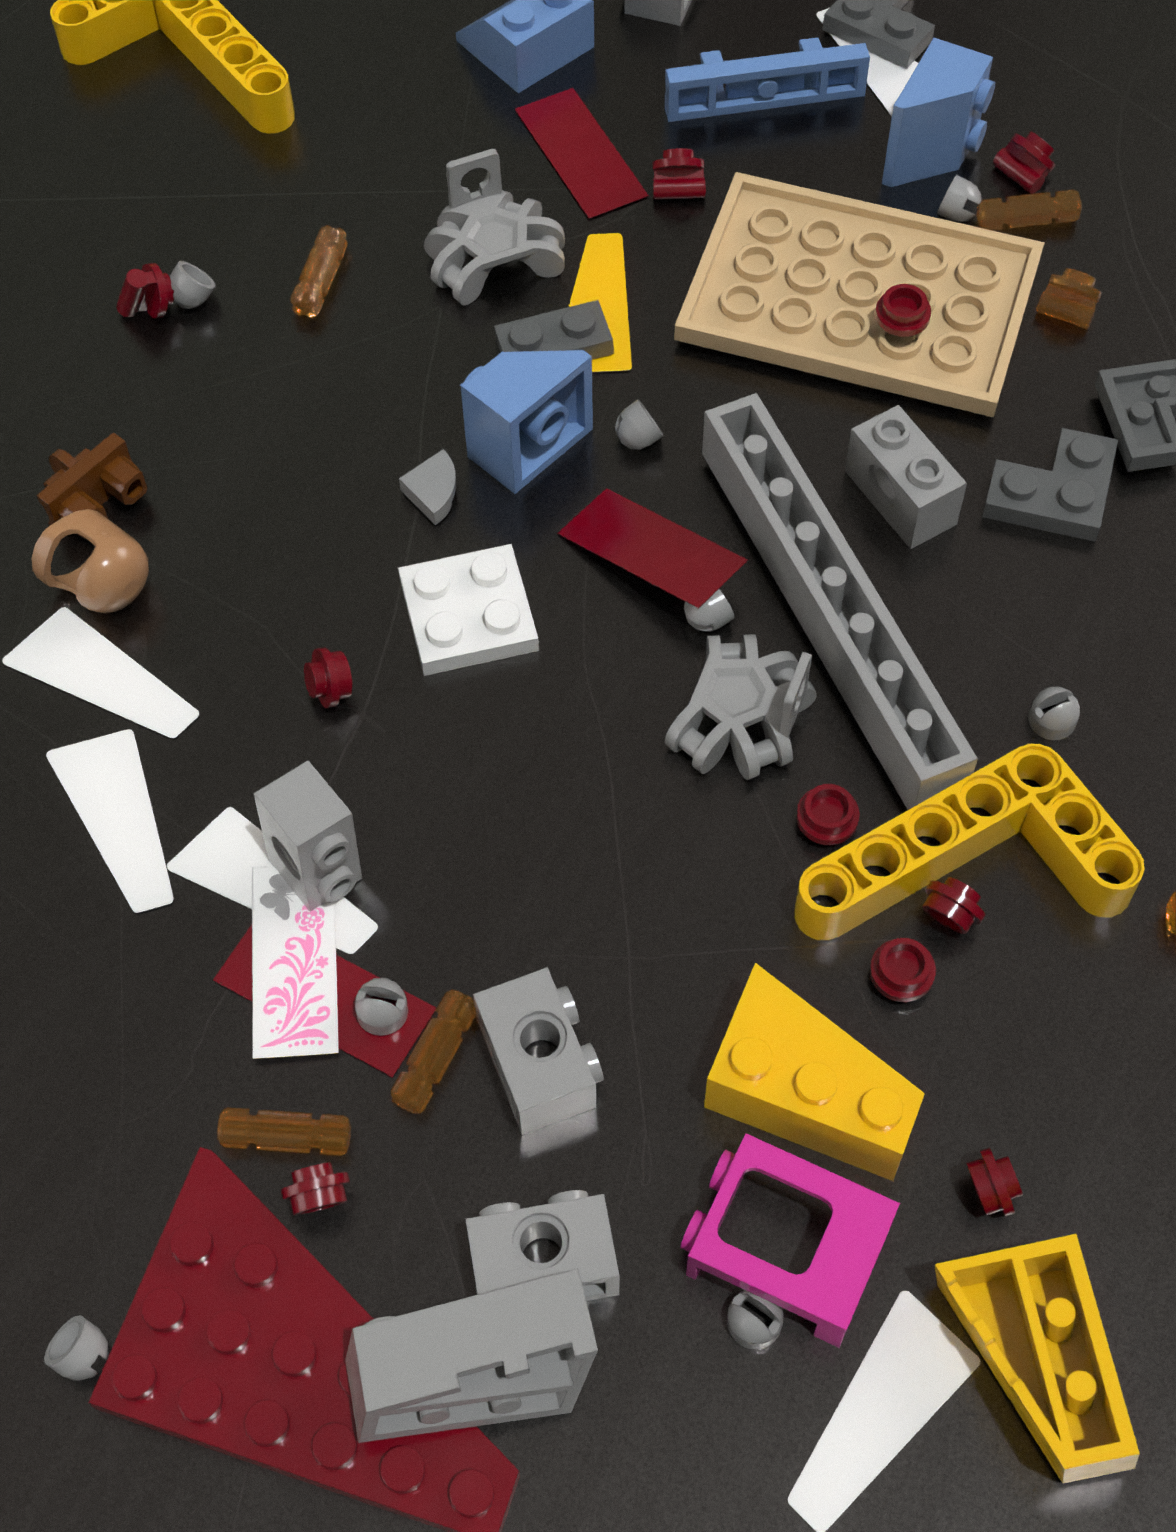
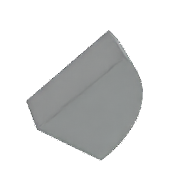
(431, 486)

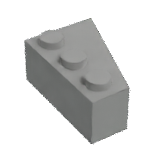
(473, 1360)

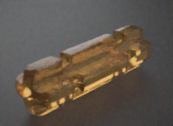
(1029, 210)
(319, 271)
(434, 1052)
(284, 1131)

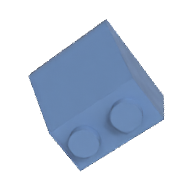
(530, 38)
(938, 114)
(526, 412)

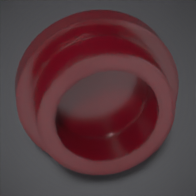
(903, 310)
(328, 677)
(828, 814)
(953, 904)
(902, 970)
(994, 1182)
(316, 1189)

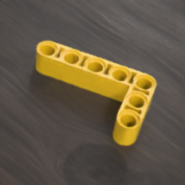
(201, 31)
(966, 835)

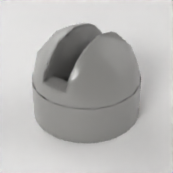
(956, 199)
(190, 285)
(637, 427)
(711, 615)
(1058, 721)
(377, 1015)
(747, 1328)
(76, 1349)

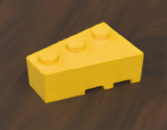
(810, 1081)
(1048, 1349)

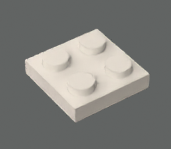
(468, 609)

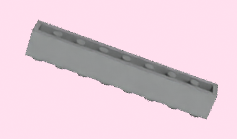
(835, 602)

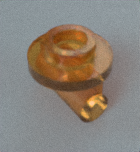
(1070, 298)

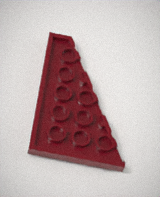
(246, 1355)

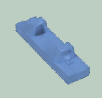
(766, 81)

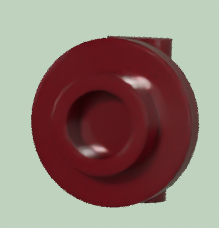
(1026, 161)
(678, 175)
(145, 291)

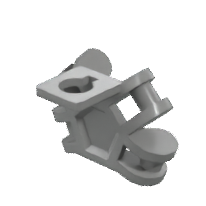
(489, 230)
(736, 693)

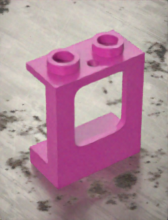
(842, 1262)

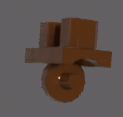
(91, 479)

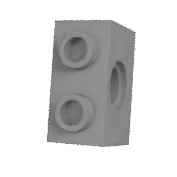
(905, 476)
(309, 836)
(536, 1087)
(570, 1219)

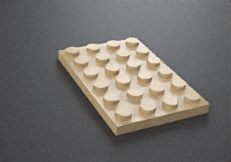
(800, 280)

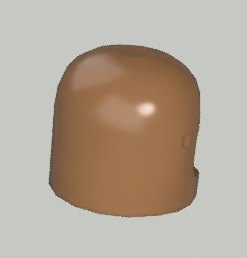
(111, 573)

